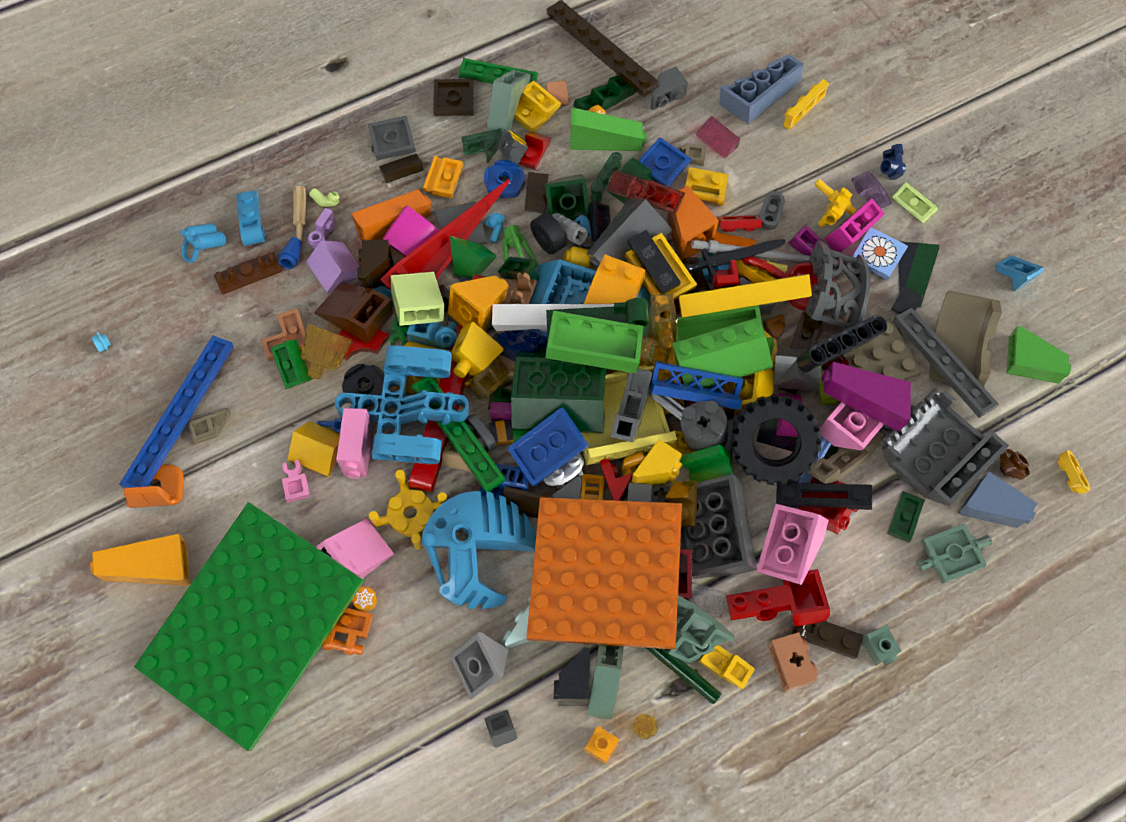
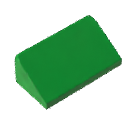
(289, 363)

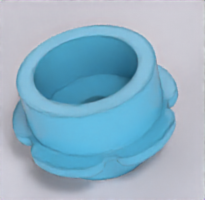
(101, 342)

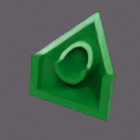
(469, 257)

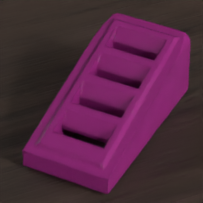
(809, 236)

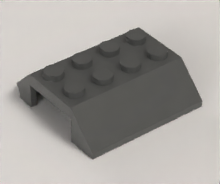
(940, 450)

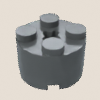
(704, 425)

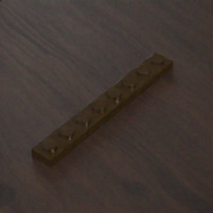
(603, 48)

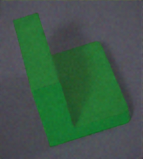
(708, 463)

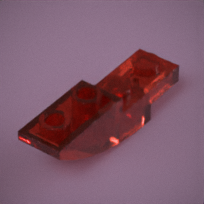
(657, 195)

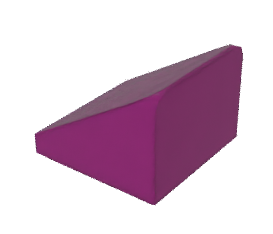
(500, 411)

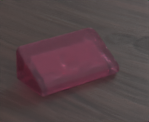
(718, 137)

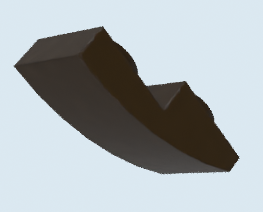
(535, 192)

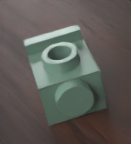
(873, 641)

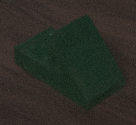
(481, 142)

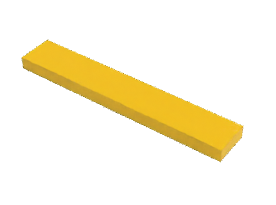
(745, 295)

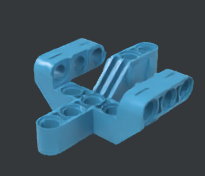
(398, 364)

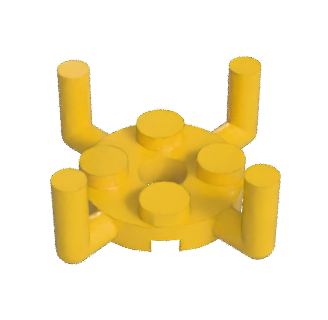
(400, 503)

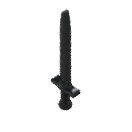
(738, 254)

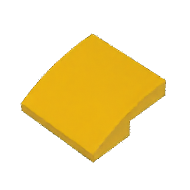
(535, 107)

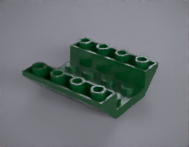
(550, 384)

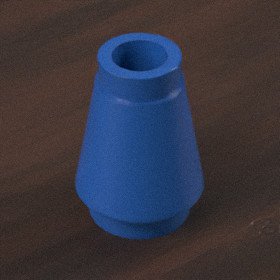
(290, 253)

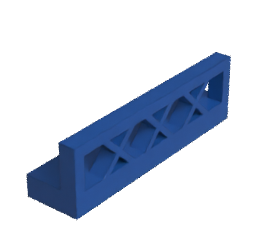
(694, 393)

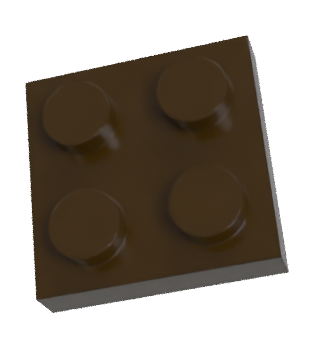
(453, 97)

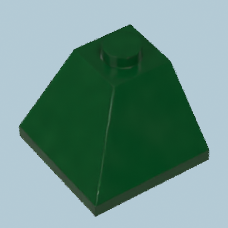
(568, 196)

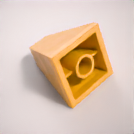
(474, 300)

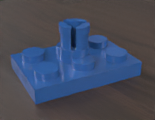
(548, 446)

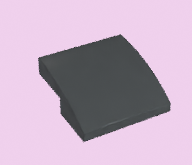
(449, 214)

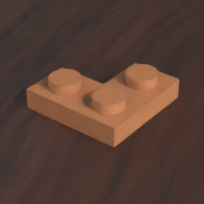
(292, 329)

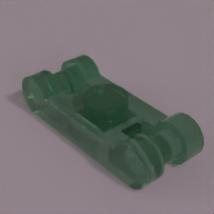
(604, 176)

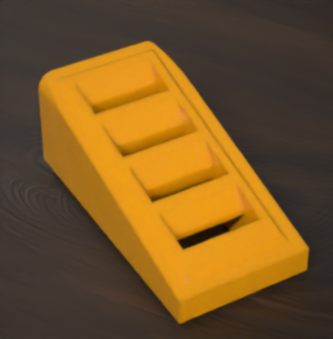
(592, 479)

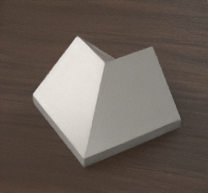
(479, 663)

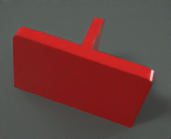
(726, 278)

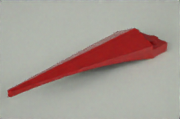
(436, 252)

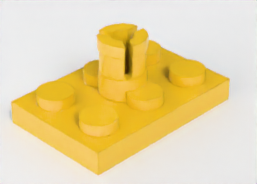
(682, 273)

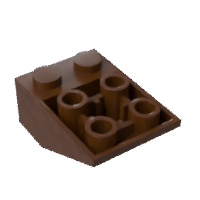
(356, 310)

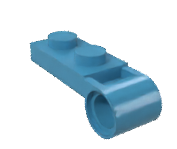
(250, 218)

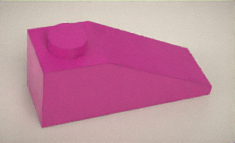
(854, 226)

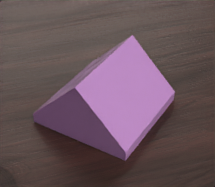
(332, 264)

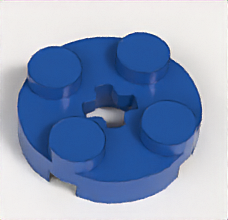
(505, 168)

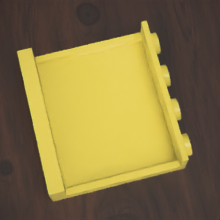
(651, 428)

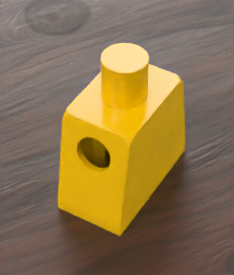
(474, 350)

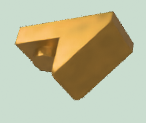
(685, 493)

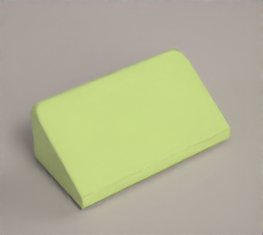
(914, 202)

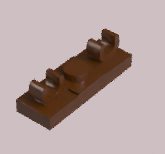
(247, 272)

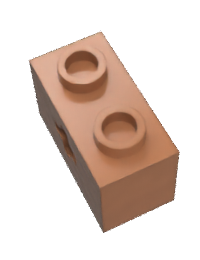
(792, 675)

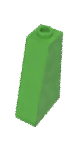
(604, 132)

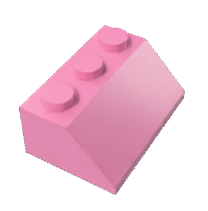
(849, 428)

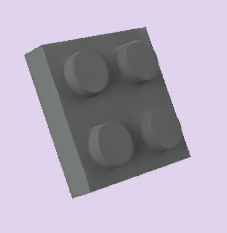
(391, 138)

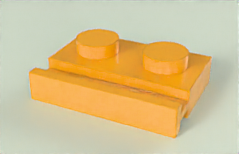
(443, 177)

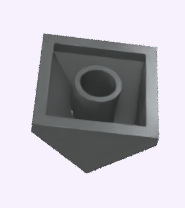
(790, 376)

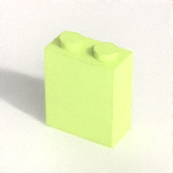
(417, 298)

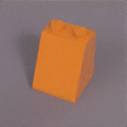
(691, 223)

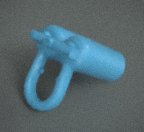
(201, 237)

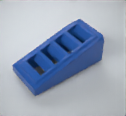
(517, 473)

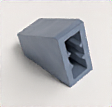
(998, 503)

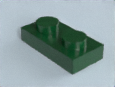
(905, 516)

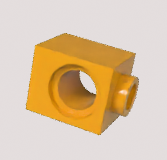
(601, 745)

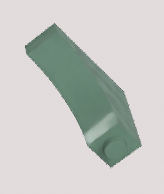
(505, 99)
(605, 681)

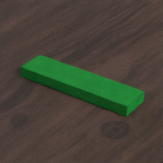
(488, 72)

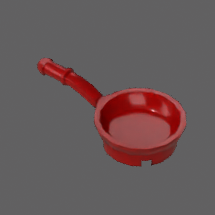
(798, 269)

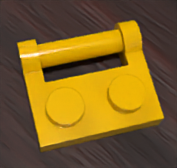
(708, 182)

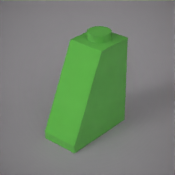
(1035, 358)

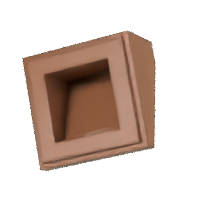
(559, 91)

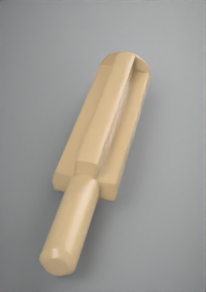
(299, 210)

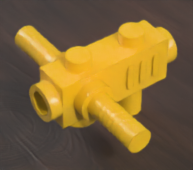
(838, 203)

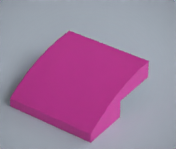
(409, 231)

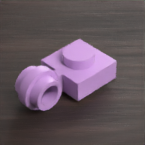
(324, 225)

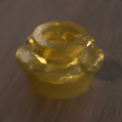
(650, 721)

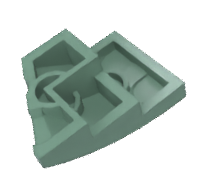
(696, 632)

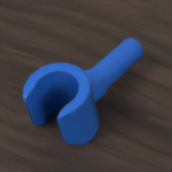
(336, 424)

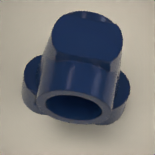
(893, 163)

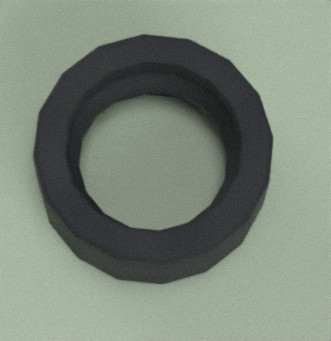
(548, 233)

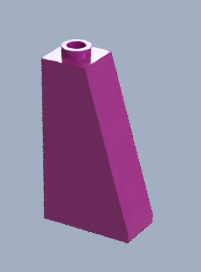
(870, 393)

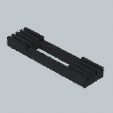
(858, 495)

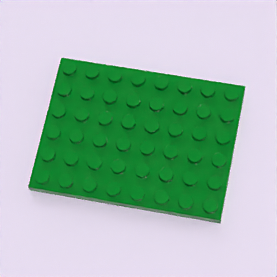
(249, 625)

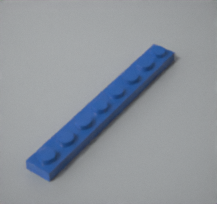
(177, 414)

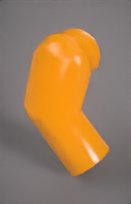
(630, 463)

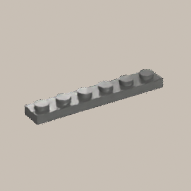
(945, 363)

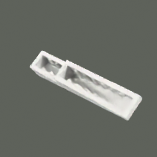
(528, 316)

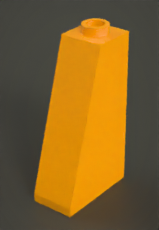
(148, 562)

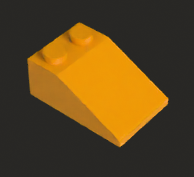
(615, 282)

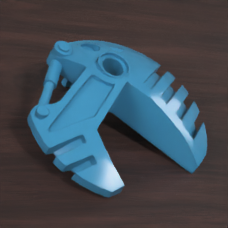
(487, 525)

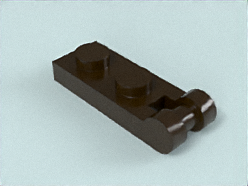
(832, 638)

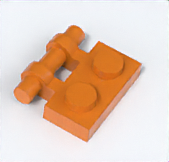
(354, 624)

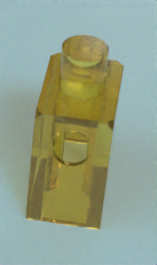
(663, 329)
(323, 350)

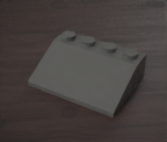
(722, 531)

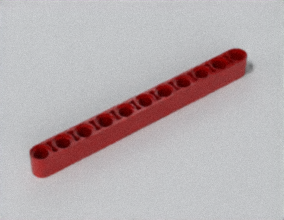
(425, 475)

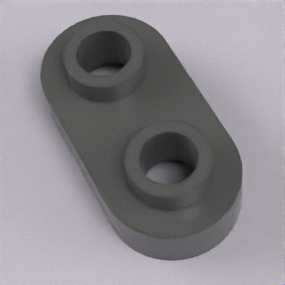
(772, 212)
(481, 432)

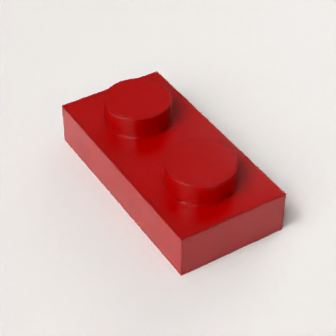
(747, 222)

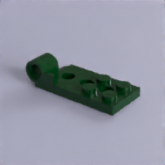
(632, 312)

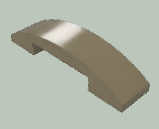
(843, 461)

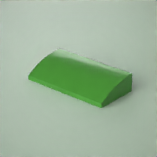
(704, 323)
(594, 342)

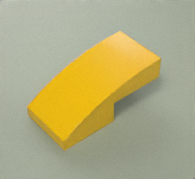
(727, 666)

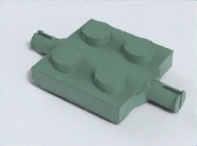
(954, 553)

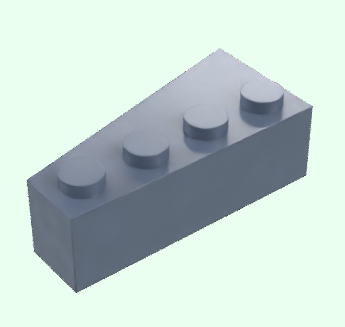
(756, 93)

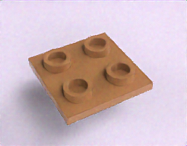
(520, 289)

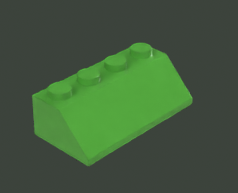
(728, 351)

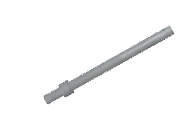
(713, 247)

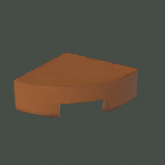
(775, 326)

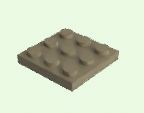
(886, 355)

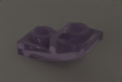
(871, 188)

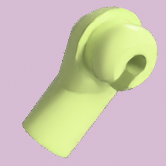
(324, 201)

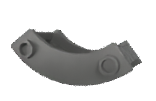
(858, 273)

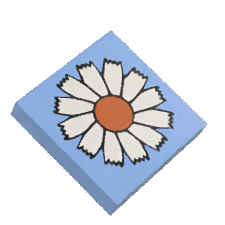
(880, 252)

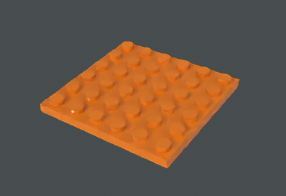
(606, 573)

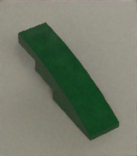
(606, 95)

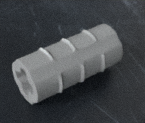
(572, 230)

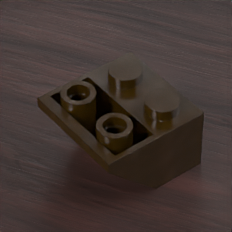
(375, 262)

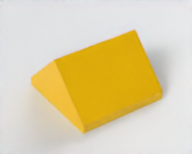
(314, 448)

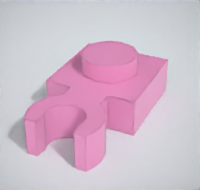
(295, 485)

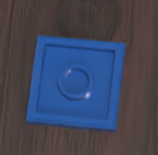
(664, 162)

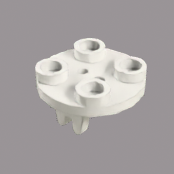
(566, 472)

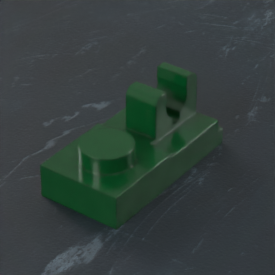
(519, 265)

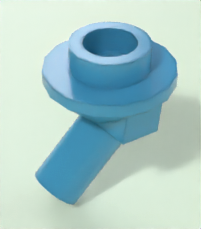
(495, 221)
(446, 335)

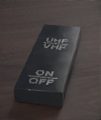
(654, 262)

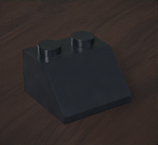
(574, 681)

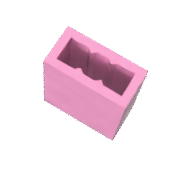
(355, 443)

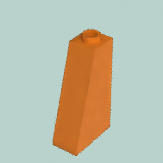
(375, 220)

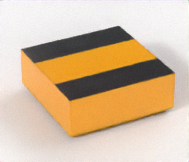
(501, 432)

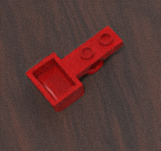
(805, 601)

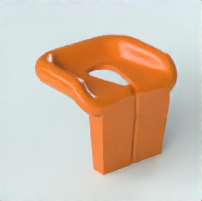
(168, 494)

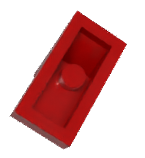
(536, 148)
(617, 486)

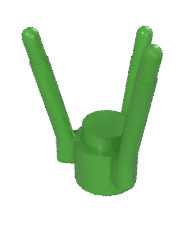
(514, 239)

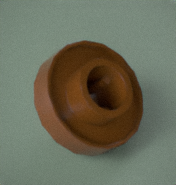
(1014, 464)

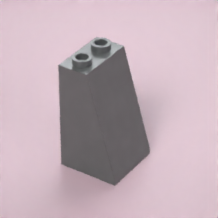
(631, 220)

